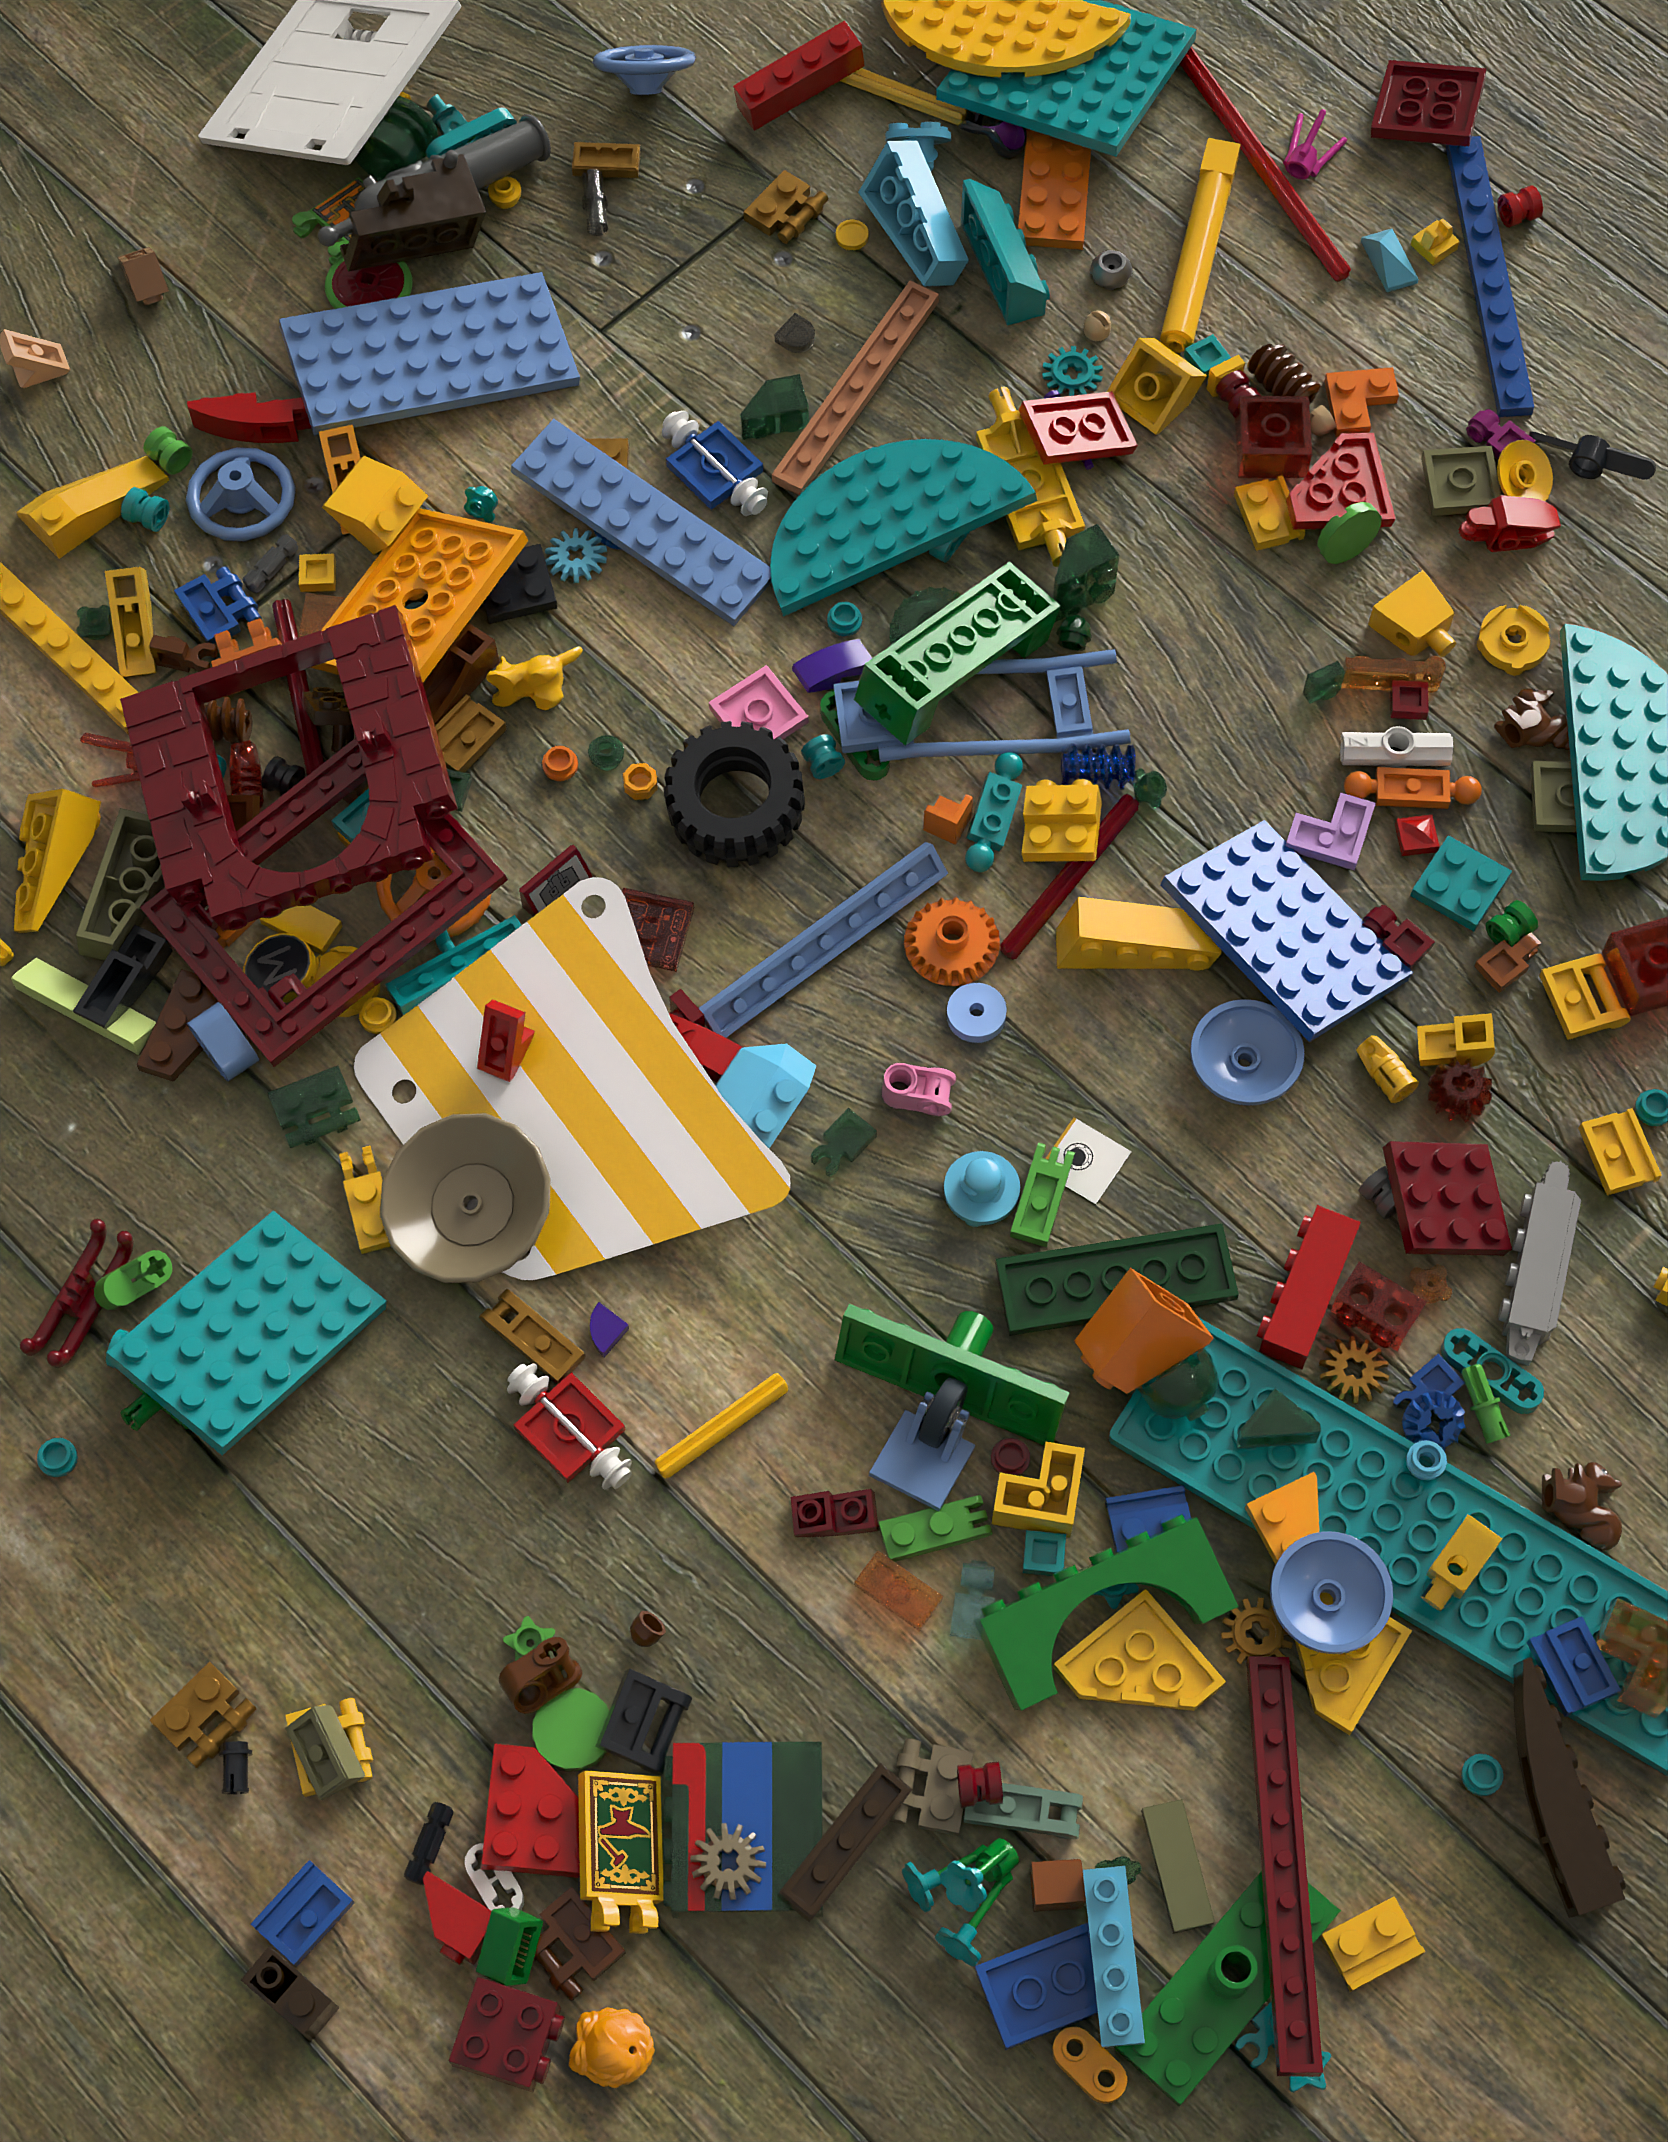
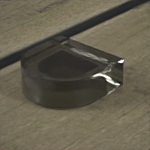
(796, 334)

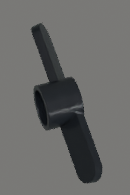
(1595, 454)

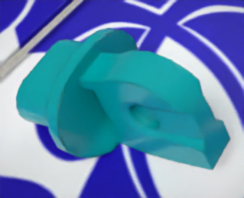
(444, 115)

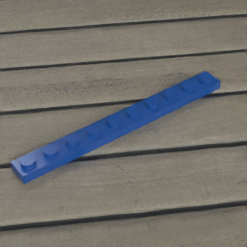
(1490, 280)

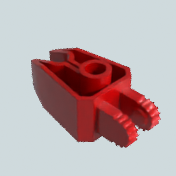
(1511, 523)

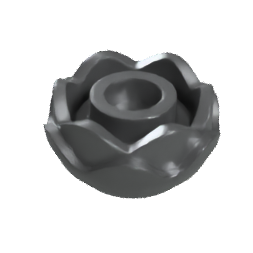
(1102, 272)

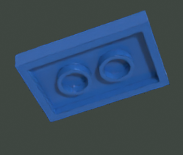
(1040, 1986)

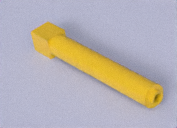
(1199, 244)

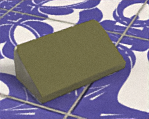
(325, 1751)

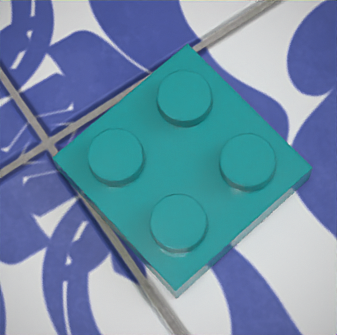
(1461, 883)

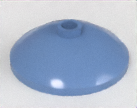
(1251, 1033)
(1346, 1571)

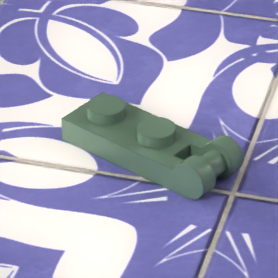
(1028, 1811)

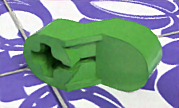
(117, 1288)

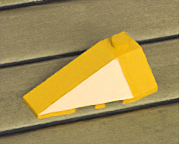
(82, 508)
(56, 834)

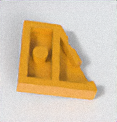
(1286, 1514)

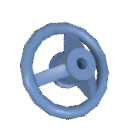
(644, 65)
(239, 493)

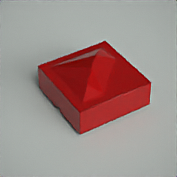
(1417, 835)

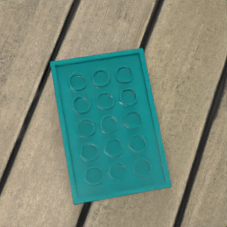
(246, 1332)

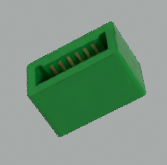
(509, 1946)

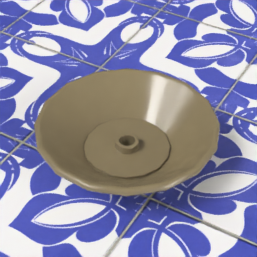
(437, 1177)

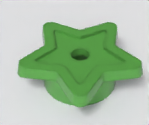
(527, 1632)

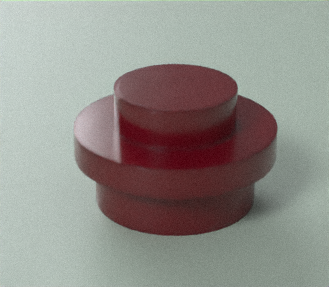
(1010, 1457)

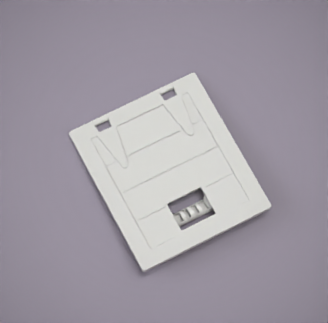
(325, 88)

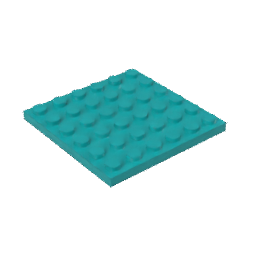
(1089, 103)

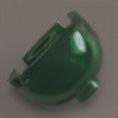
(1183, 1388)

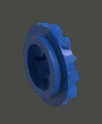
(1418, 1417)

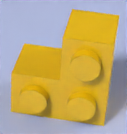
(1044, 1502)

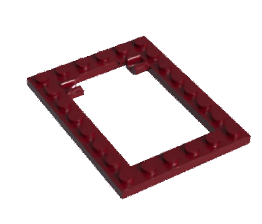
(263, 1015)

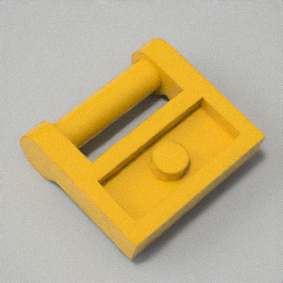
(1574, 1000)

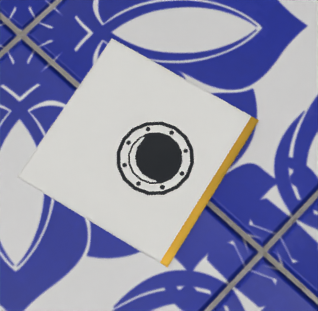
(1095, 1159)

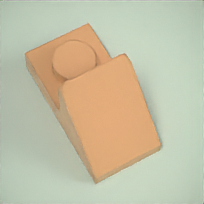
(32, 358)

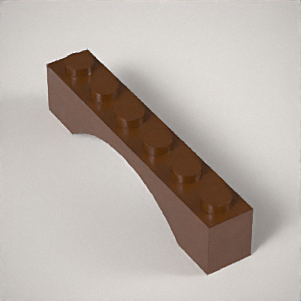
(453, 677)

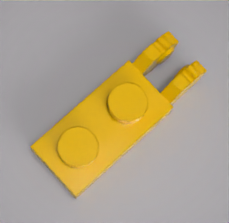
(365, 1202)

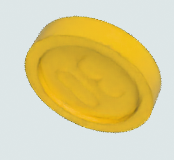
(852, 234)

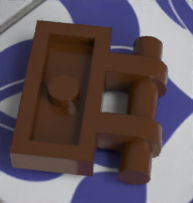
(591, 1950)

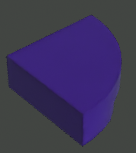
(606, 1329)

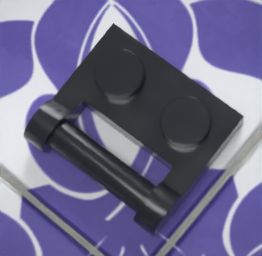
(632, 1717)

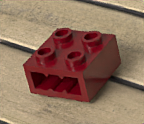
(507, 2035)

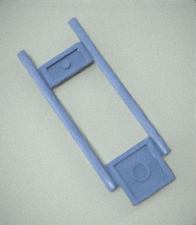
(1068, 704)

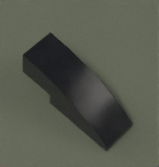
(123, 977)

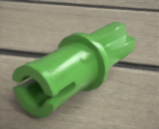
(1484, 1404)

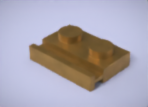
(467, 733)

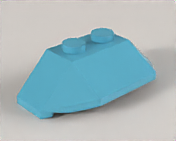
(766, 1087)

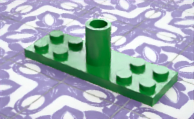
(924, 1363)
(1202, 2009)

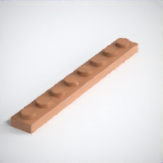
(855, 388)

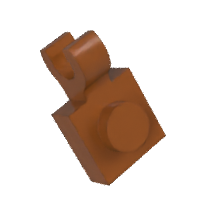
(1506, 963)

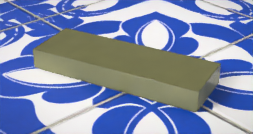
(1177, 1866)

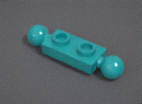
(994, 811)

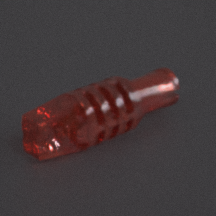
(245, 770)

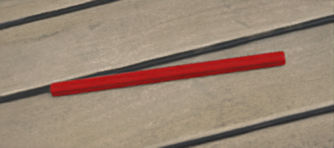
(1265, 166)

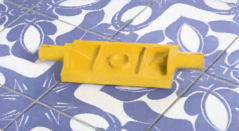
(1055, 511)

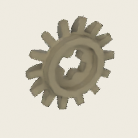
(728, 1879)

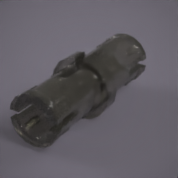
(594, 202)

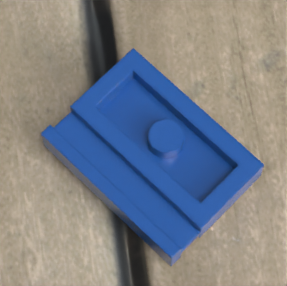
(1144, 1512)
(1573, 1666)
(302, 1913)

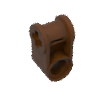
(537, 1677)

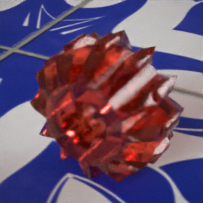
(1465, 1103)

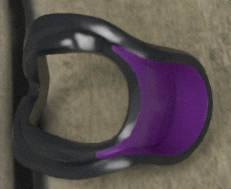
(1005, 137)

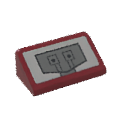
(554, 880)

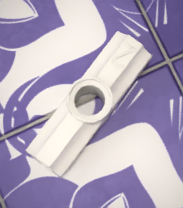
(1416, 748)

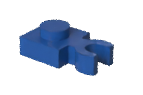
(1433, 1376)

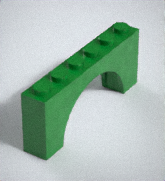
(1024, 1631)

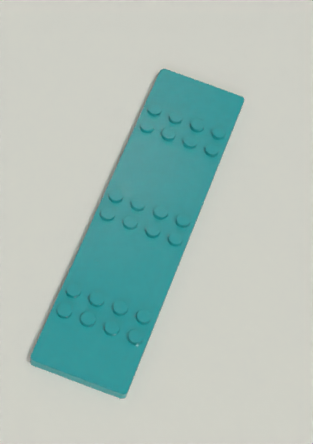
(1366, 1491)

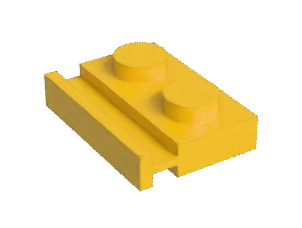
(1266, 513)
(1619, 1151)
(1372, 1944)

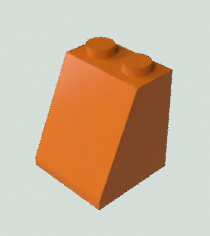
(1139, 1334)

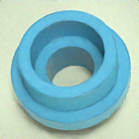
(1428, 1449)

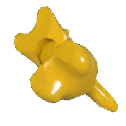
(536, 678)

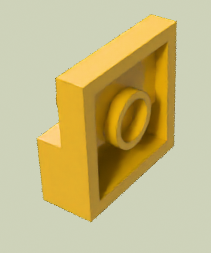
(1061, 821)

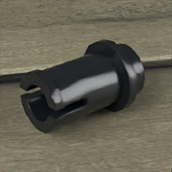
(235, 1767)

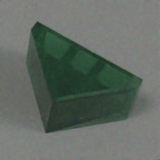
(1278, 1424)

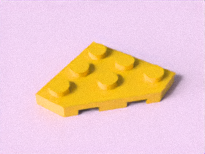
(1140, 1661)
(1346, 1682)

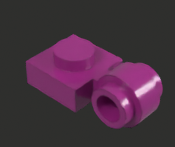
(1485, 427)

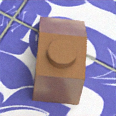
(144, 275)

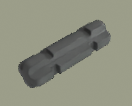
(270, 563)

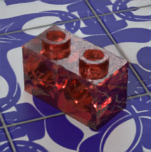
(1383, 1298)

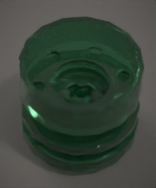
(397, 139)

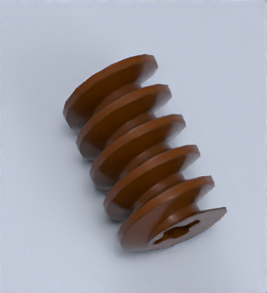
(1280, 374)
(229, 721)

